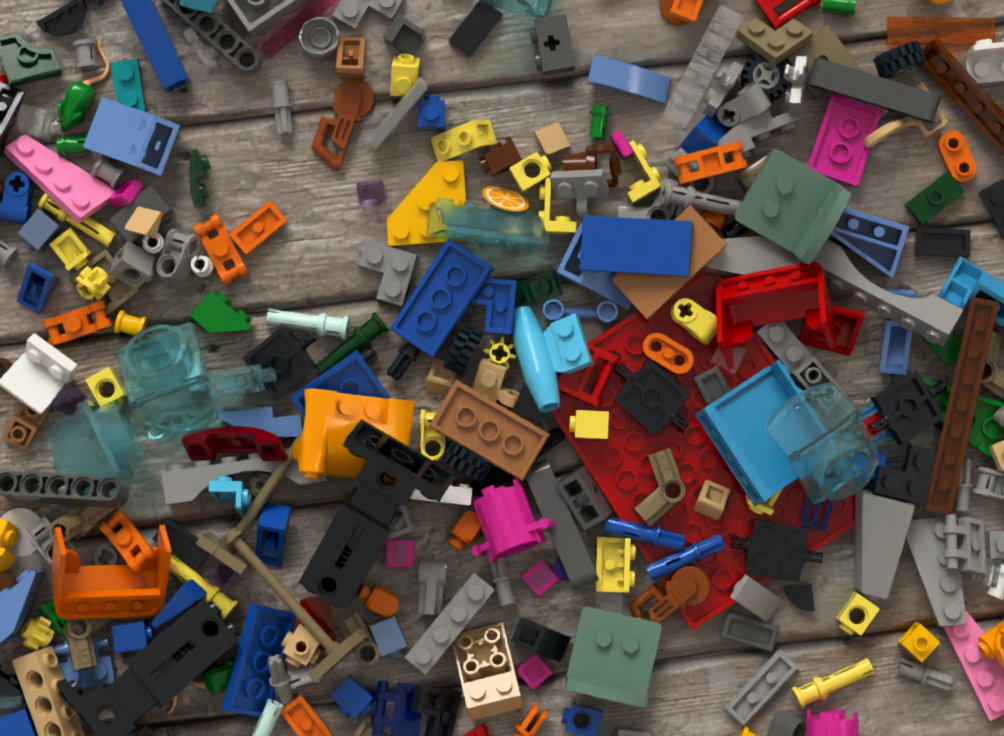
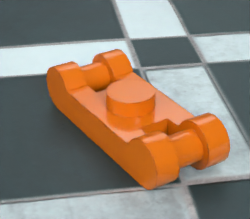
(710, 162)
(221, 249)
(77, 323)
(127, 540)

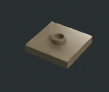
(823, 46)

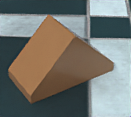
(351, 58)

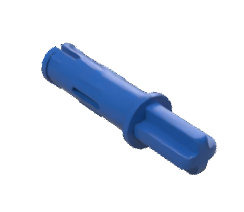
(644, 533)
(685, 557)

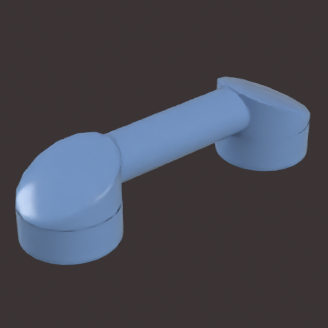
(605, 312)

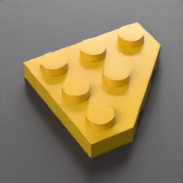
(409, 220)

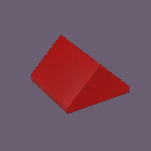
(847, 327)

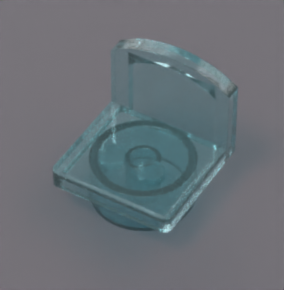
(168, 381)
(96, 442)
(825, 442)

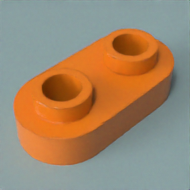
(954, 157)
(668, 352)

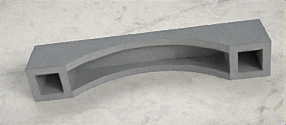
(928, 317)
(189, 484)

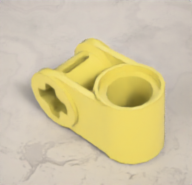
(699, 323)
(430, 435)

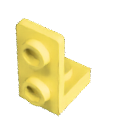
(462, 139)
(641, 189)
(562, 224)

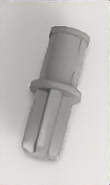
(281, 107)
(962, 497)
(502, 582)
(924, 674)
(280, 680)

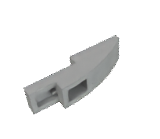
(757, 128)
(790, 351)

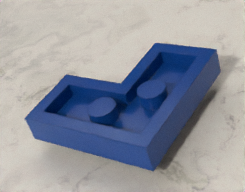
(500, 299)

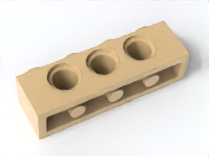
(38, 679)

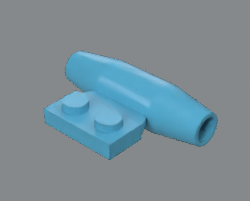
(546, 353)

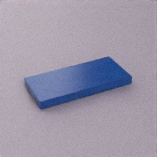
(636, 246)
(441, 298)
(250, 675)

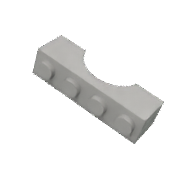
(449, 623)

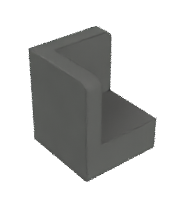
(404, 35)

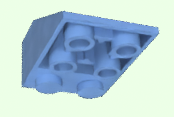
(131, 136)
(593, 281)
(17, 603)

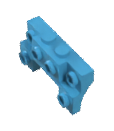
(971, 281)

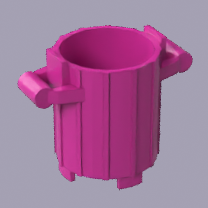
(507, 522)
(831, 723)

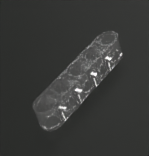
(702, 67)

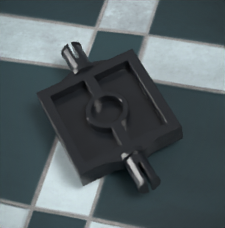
(286, 356)
(651, 397)
(907, 407)
(776, 550)

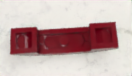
(234, 439)

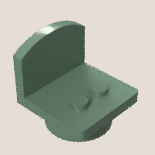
(792, 205)
(613, 656)

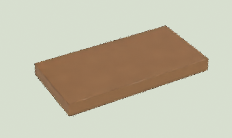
(652, 292)
(489, 430)

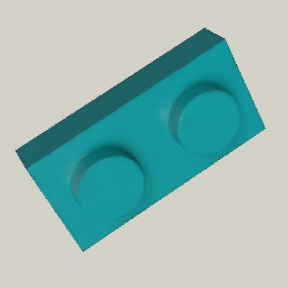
(128, 83)

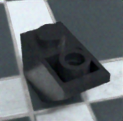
(540, 639)

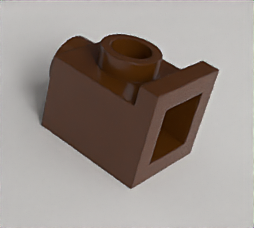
(500, 157)

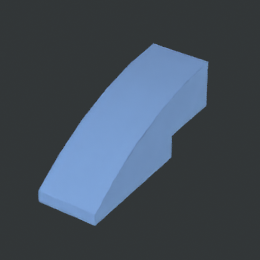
(628, 79)
(895, 342)
(266, 420)

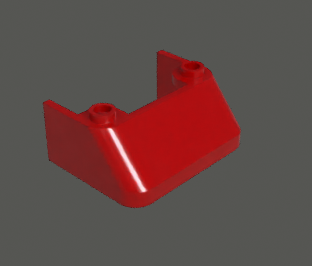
(772, 298)

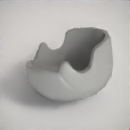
(319, 37)

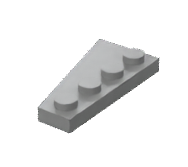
(941, 585)

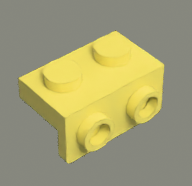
(613, 564)

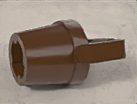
(588, 161)

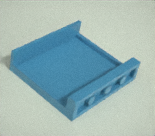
(739, 432)

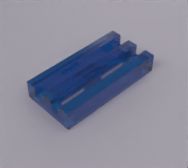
(803, 519)

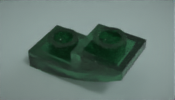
(198, 171)
(537, 289)

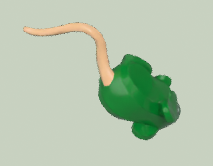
(79, 98)
(214, 680)

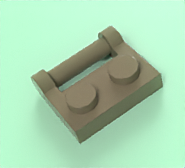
(119, 291)

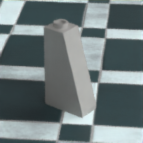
(750, 255)
(879, 540)

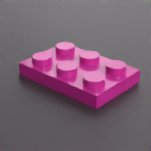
(839, 142)

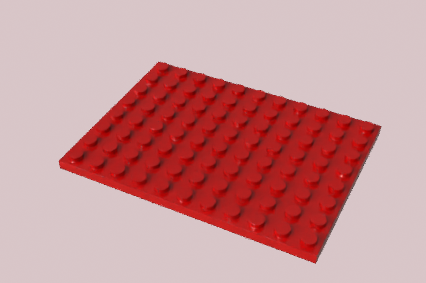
(625, 473)

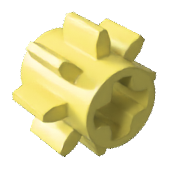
(92, 283)
(506, 350)
(37, 633)

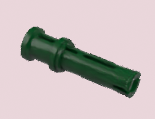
(362, 337)

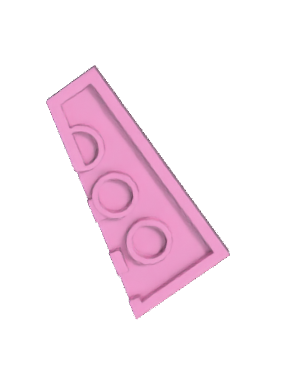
(60, 179)
(983, 673)

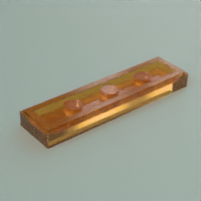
(948, 30)

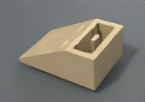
(487, 672)

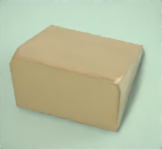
(552, 139)
(144, 222)
(439, 378)
(712, 499)

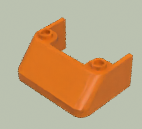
(109, 589)

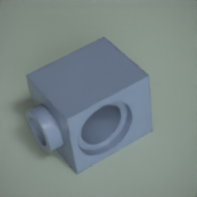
(39, 231)
(389, 637)

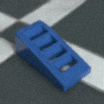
(184, 598)

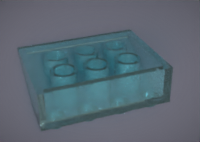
(485, 226)

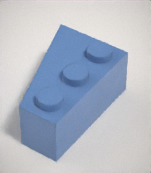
(872, 238)

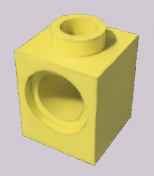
(524, 182)
(105, 376)
(590, 424)
(868, 610)

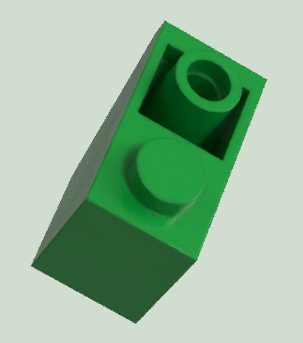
(218, 317)

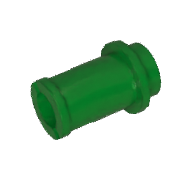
(839, 6)
(599, 122)
(71, 145)
(49, 613)

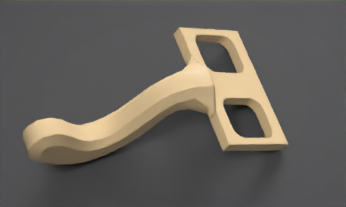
(900, 124)

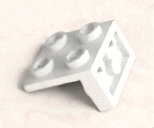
(985, 61)
(38, 374)

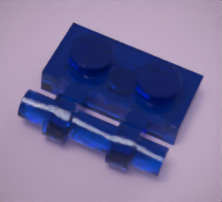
(403, 721)

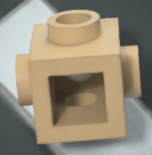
(303, 636)

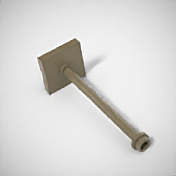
(229, 554)
(334, 651)

